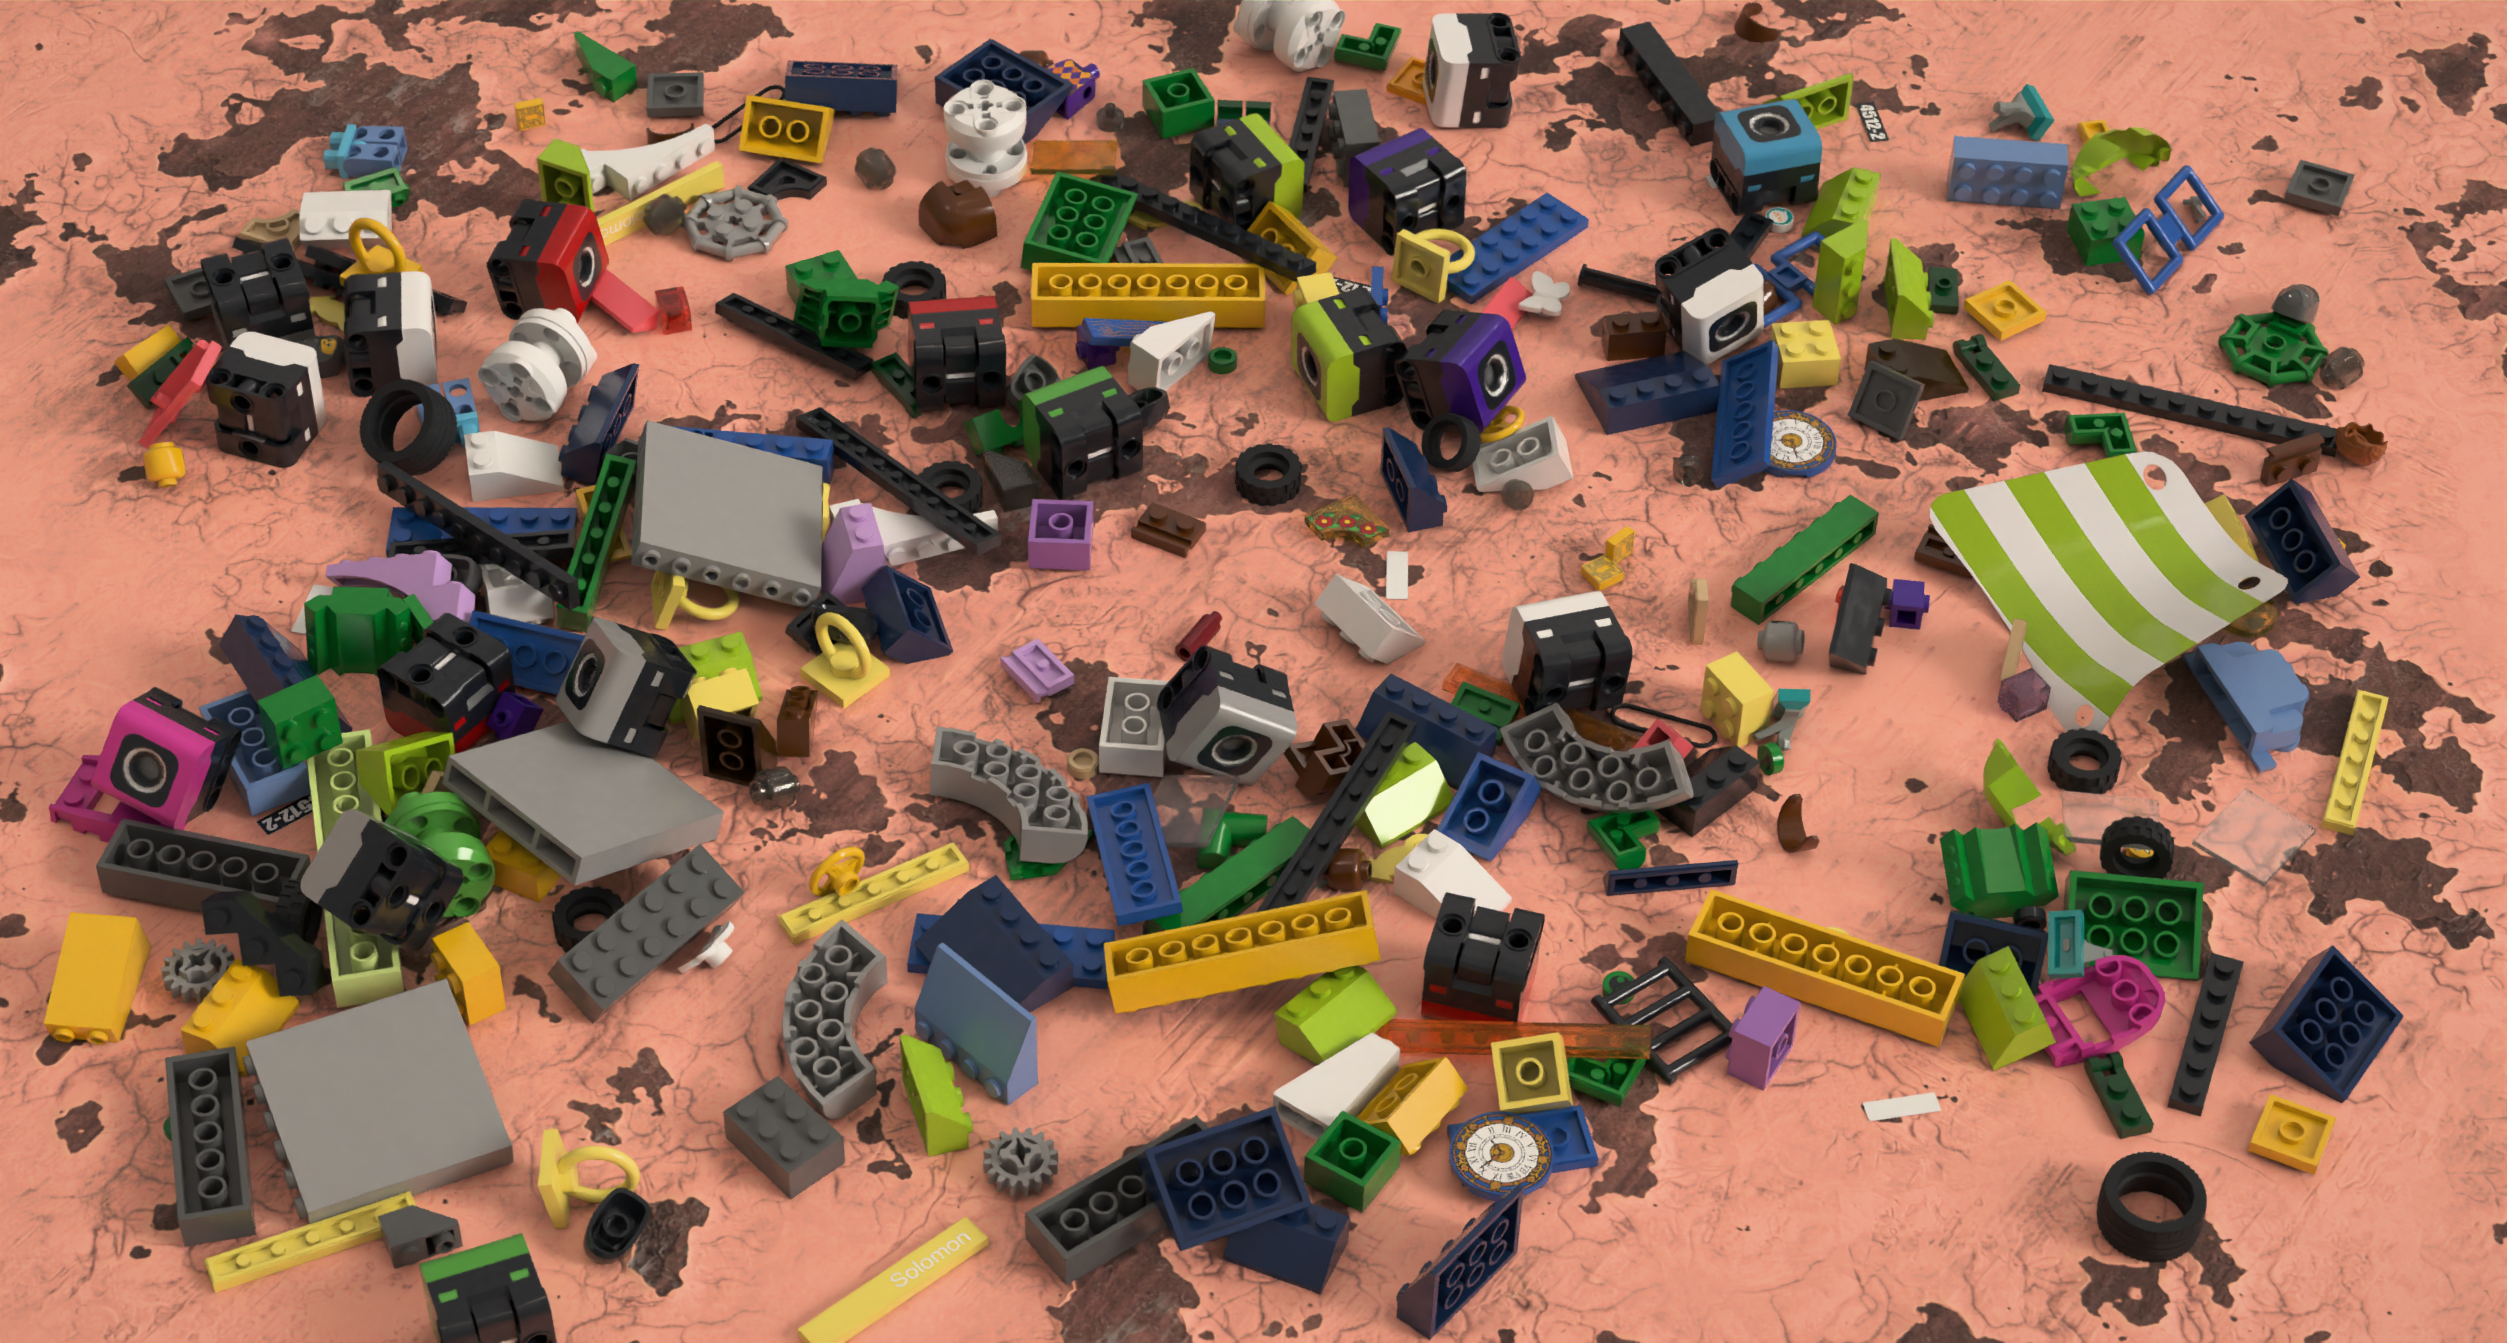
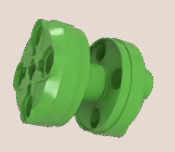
(453, 831)

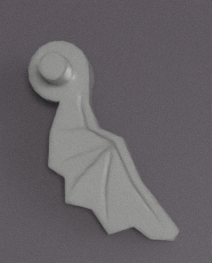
(2196, 205)

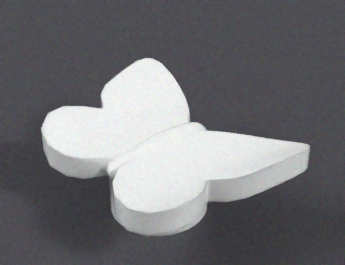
(1545, 296)
(715, 950)

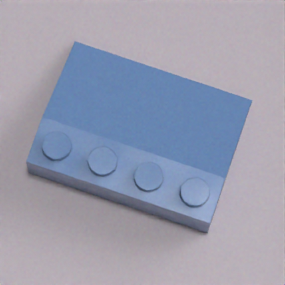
(978, 1026)

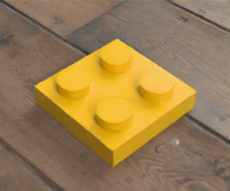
(2005, 310)
(2292, 1134)

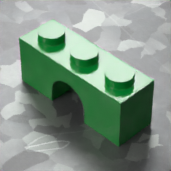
(991, 432)

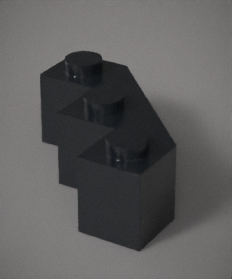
(265, 940)

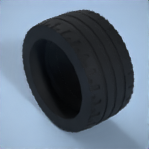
(386, 410)
(2157, 1175)

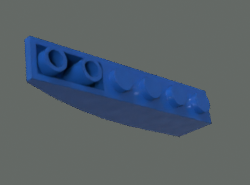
(801, 448)

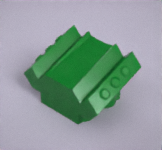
(845, 310)
(356, 629)
(1999, 870)

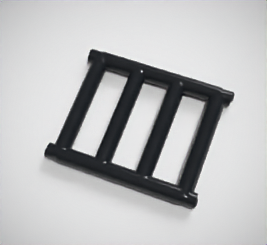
(1685, 991)

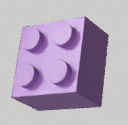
(1060, 534)
(1762, 1037)

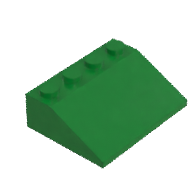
(1077, 222)
(2141, 919)

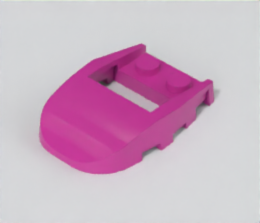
(80, 799)
(2121, 996)

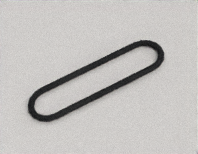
(739, 109)
(1663, 715)

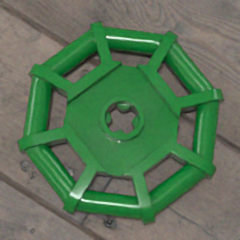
(2258, 348)

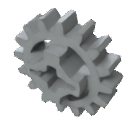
(197, 969)
(1005, 1160)

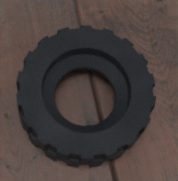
(915, 274)
(960, 476)
(1264, 491)
(2089, 744)
(2137, 831)
(578, 903)
(299, 911)

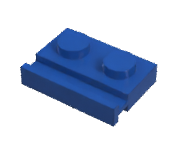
(1378, 293)

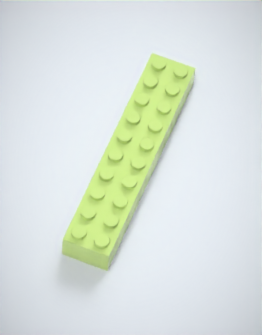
(360, 964)

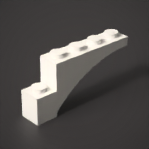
(641, 168)
(912, 536)

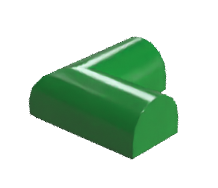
(1369, 52)
(2106, 429)
(1233, 830)
(1619, 836)
(1606, 1080)

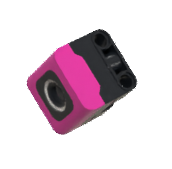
(165, 758)

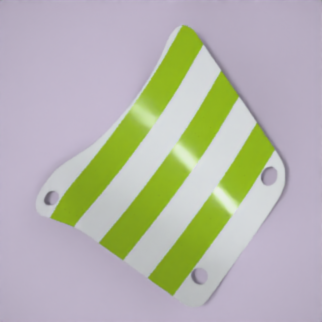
(2101, 572)

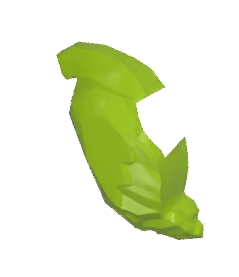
(2104, 148)
(2009, 787)

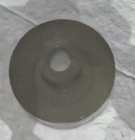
(1110, 118)
(1687, 470)
(1517, 494)

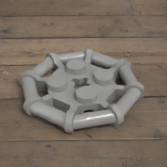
(719, 222)

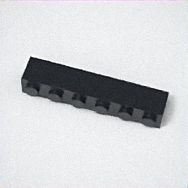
(1668, 82)

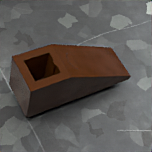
(797, 722)

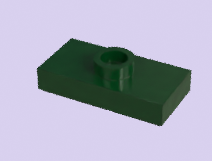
(1943, 289)

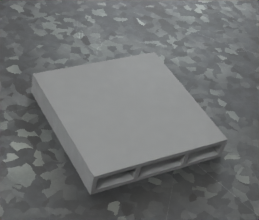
(728, 515)
(581, 801)
(377, 1102)

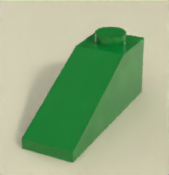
(606, 70)

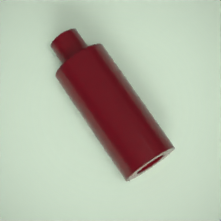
(1199, 635)

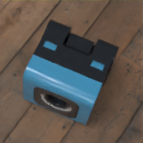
(1765, 156)

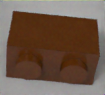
(1633, 335)

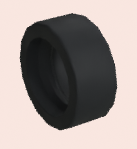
(1469, 445)

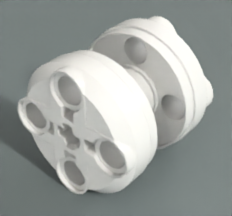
(1296, 29)
(986, 137)
(537, 364)

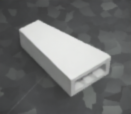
(1337, 1085)

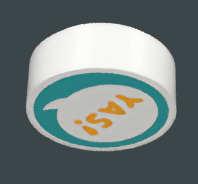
(1781, 218)

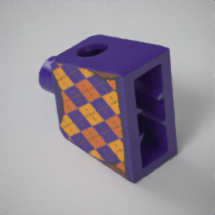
(1083, 85)

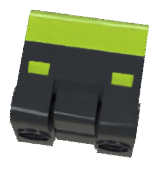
(1243, 168)
(1346, 354)

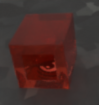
(673, 310)

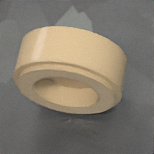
(1083, 763)

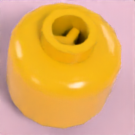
(164, 464)

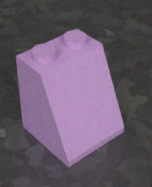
(851, 553)

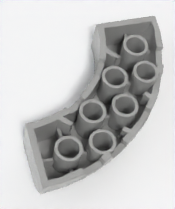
(1592, 773)
(1014, 790)
(822, 1016)

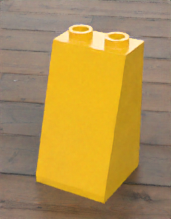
(96, 977)

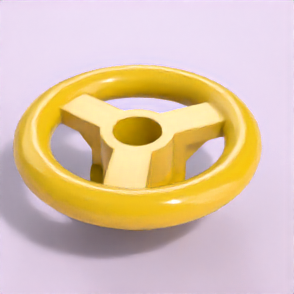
(1499, 428)
(842, 876)

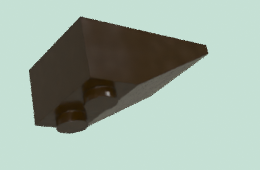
(1922, 363)
(734, 746)

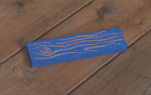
(1114, 331)

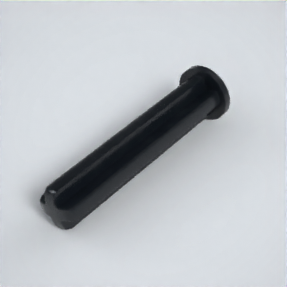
(1618, 284)

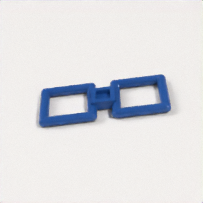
(2168, 229)
(1788, 278)

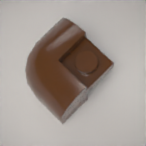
(957, 215)
(1326, 759)

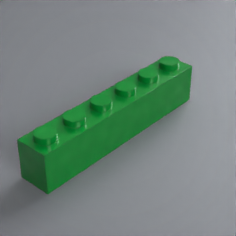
(598, 538)
(1803, 559)
(1237, 881)

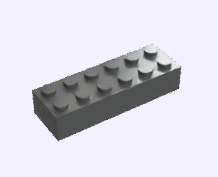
(188, 866)
(645, 933)
(210, 1146)
(1099, 1214)

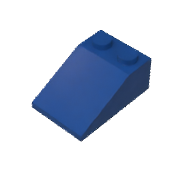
(1489, 806)

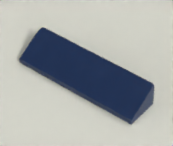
(1670, 878)

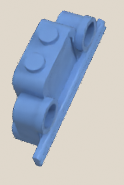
(2253, 695)

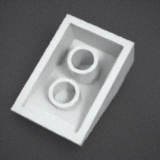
(1169, 351)
(1530, 454)
(511, 466)
(512, 597)
(1441, 867)

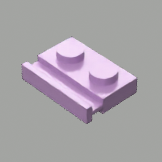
(1037, 670)

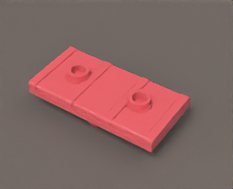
(179, 388)

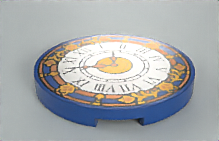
(1800, 445)
(1500, 1152)

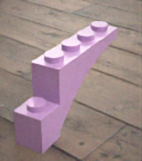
(404, 574)

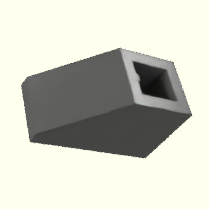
(418, 1234)

